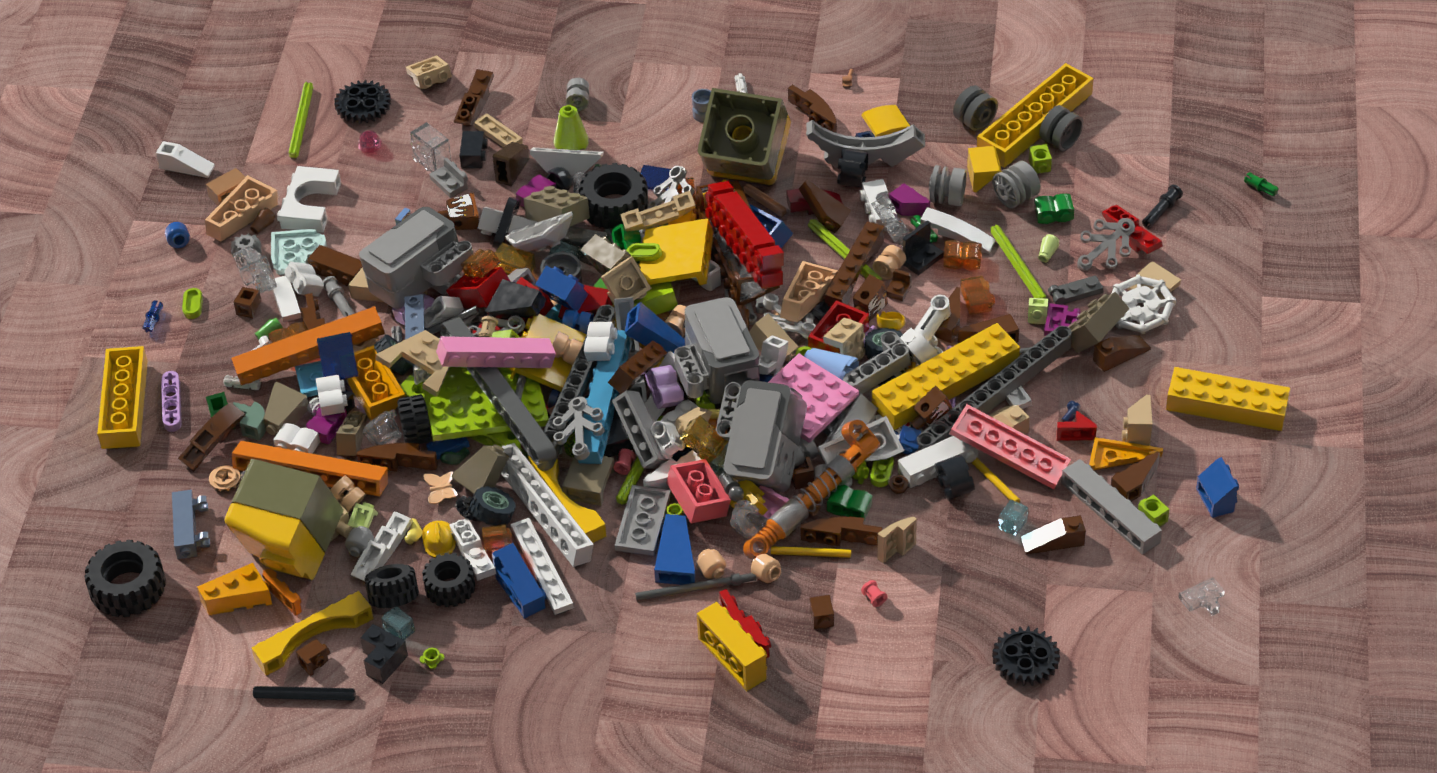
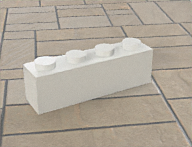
(920, 465)

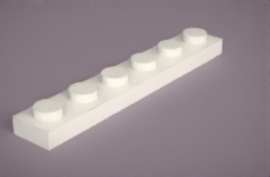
(542, 566)

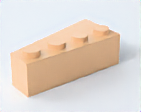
(240, 208)
(806, 290)

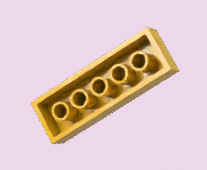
(122, 397)
(1228, 398)

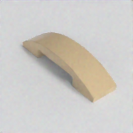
(660, 214)

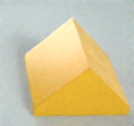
(982, 166)

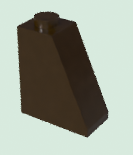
(510, 162)

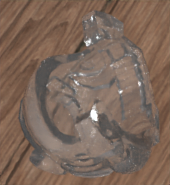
(383, 429)
(746, 519)

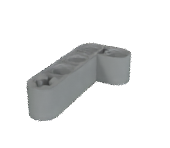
(881, 367)

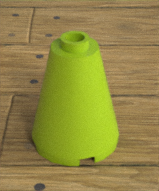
(570, 130)

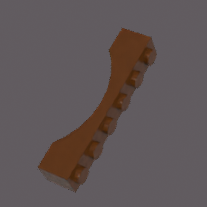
(865, 246)

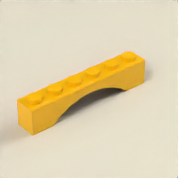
(586, 518)
(346, 613)

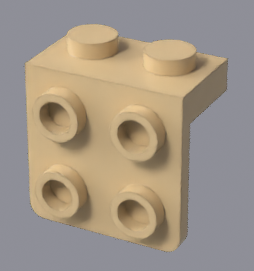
(847, 336)

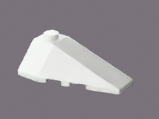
(491, 218)
(881, 429)

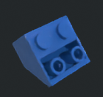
(1218, 488)

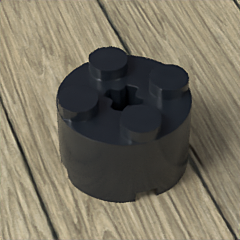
(853, 167)
(954, 476)

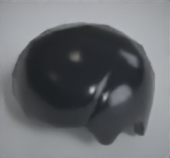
(561, 177)

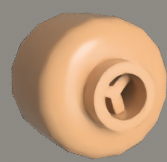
(711, 564)
(766, 568)

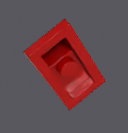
(1076, 431)

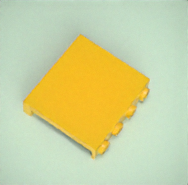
(684, 252)
(545, 327)

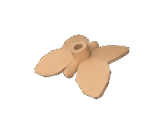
(441, 487)

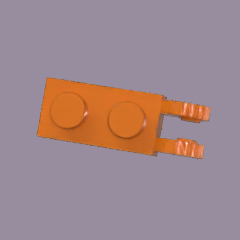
(282, 592)

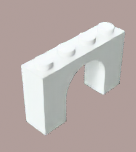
(303, 183)

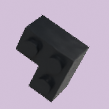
(384, 653)

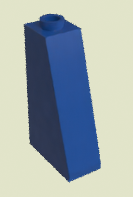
(646, 326)
(674, 555)

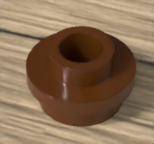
(898, 484)

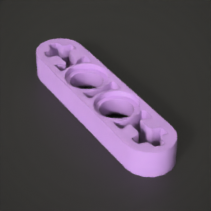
(171, 401)

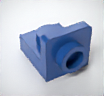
(908, 439)

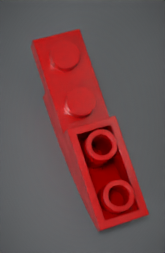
(1140, 238)
(747, 623)

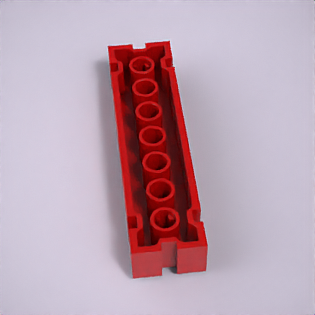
(745, 234)

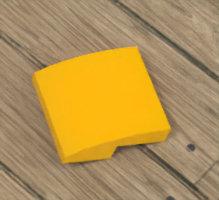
(885, 120)

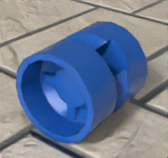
(577, 321)

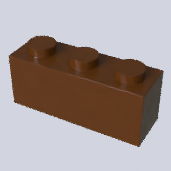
(334, 263)

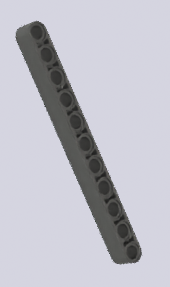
(1003, 383)
(575, 385)
(506, 402)

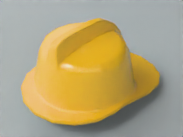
(438, 538)

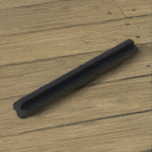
(307, 693)

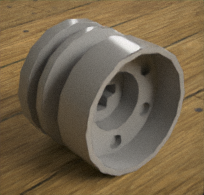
(1016, 184)
(948, 185)

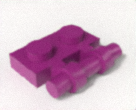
(1057, 317)

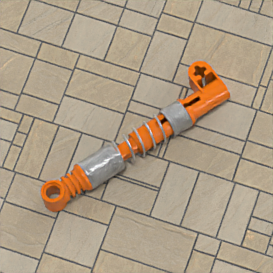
(835, 473)

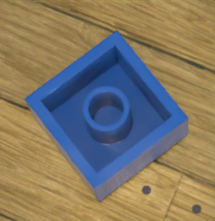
(562, 288)

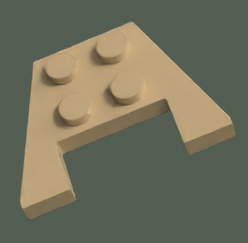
(422, 352)

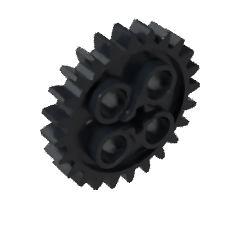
(362, 101)
(1026, 656)

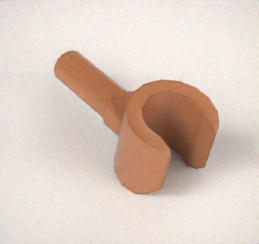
(847, 80)

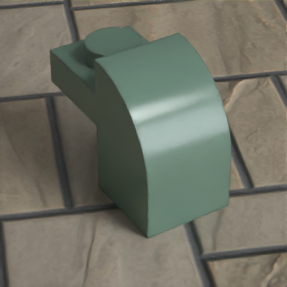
(253, 422)

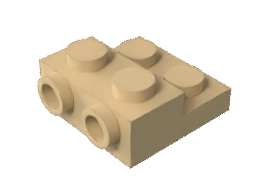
(429, 72)
(626, 281)

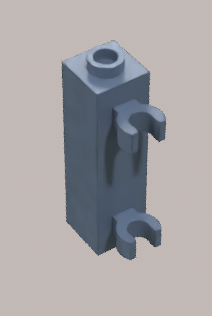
(185, 523)

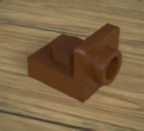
(899, 285)

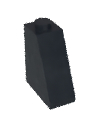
(515, 300)

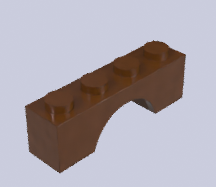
(637, 366)

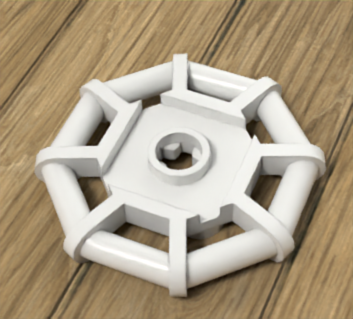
(1151, 303)

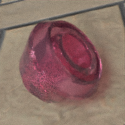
(369, 142)

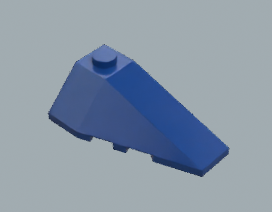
(774, 226)

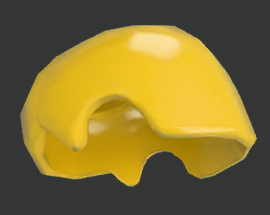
(890, 320)

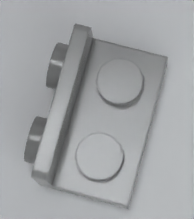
(450, 178)

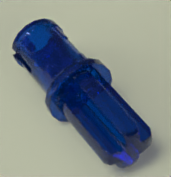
(152, 316)

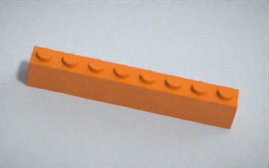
(303, 346)
(367, 477)

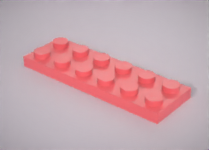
(1010, 446)

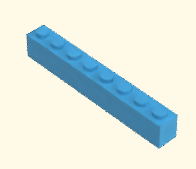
(602, 395)

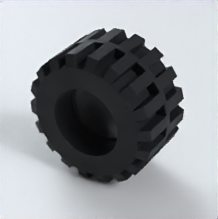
(414, 419)
(444, 568)
(391, 586)

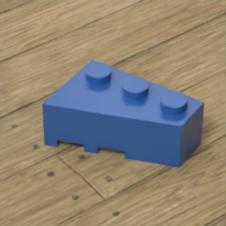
(518, 581)

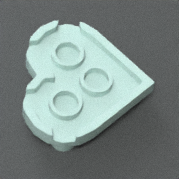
(293, 247)

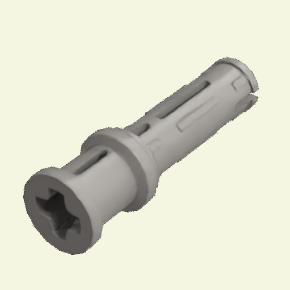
(336, 294)

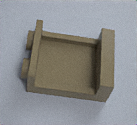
(587, 481)

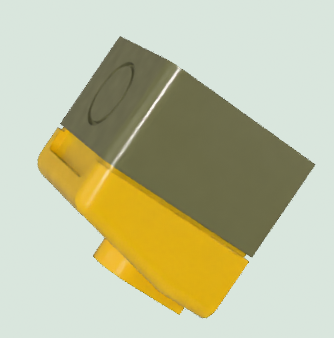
(744, 136)
(284, 517)

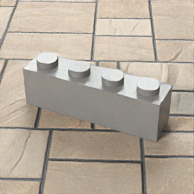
(859, 409)
(638, 427)

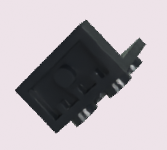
(919, 251)

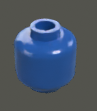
(177, 235)

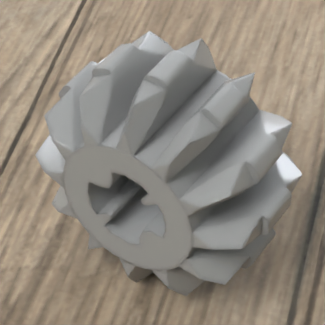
(244, 241)

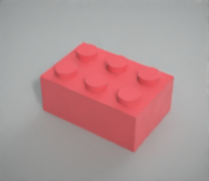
(698, 491)

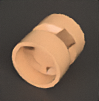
(890, 259)
(676, 319)
(566, 348)
(349, 500)

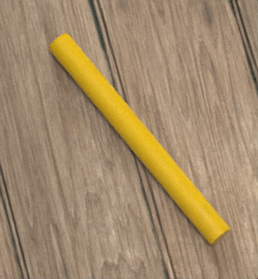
(995, 480)
(811, 551)

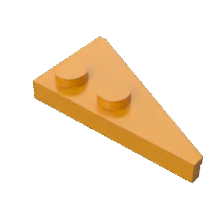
(1114, 453)

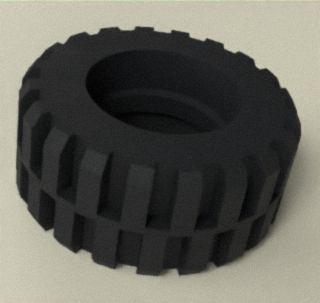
(609, 181)
(131, 596)

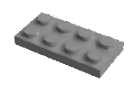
(642, 520)

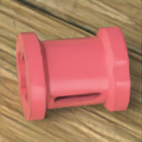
(625, 459)
(874, 593)

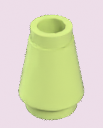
(1048, 247)

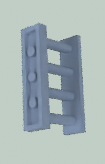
(414, 316)

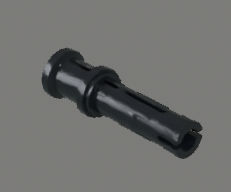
(1166, 202)

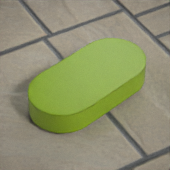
(645, 251)
(192, 303)

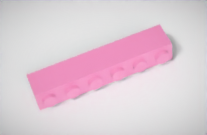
(495, 352)

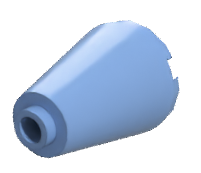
(833, 362)

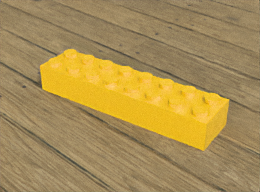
(1021, 124)
(950, 371)

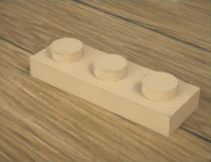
(496, 131)

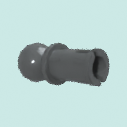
(732, 487)

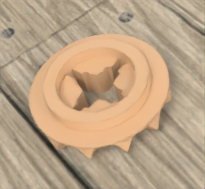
(220, 473)

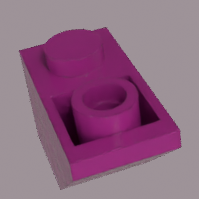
(908, 201)

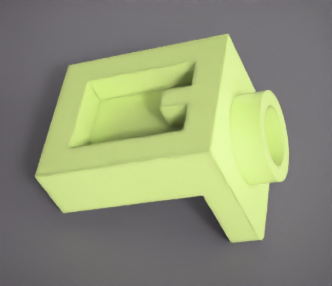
(1037, 310)
(362, 515)

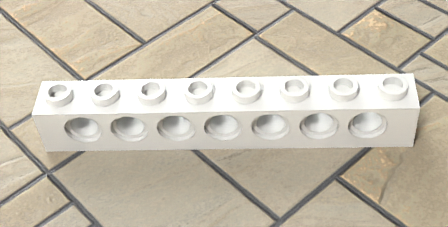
(546, 507)

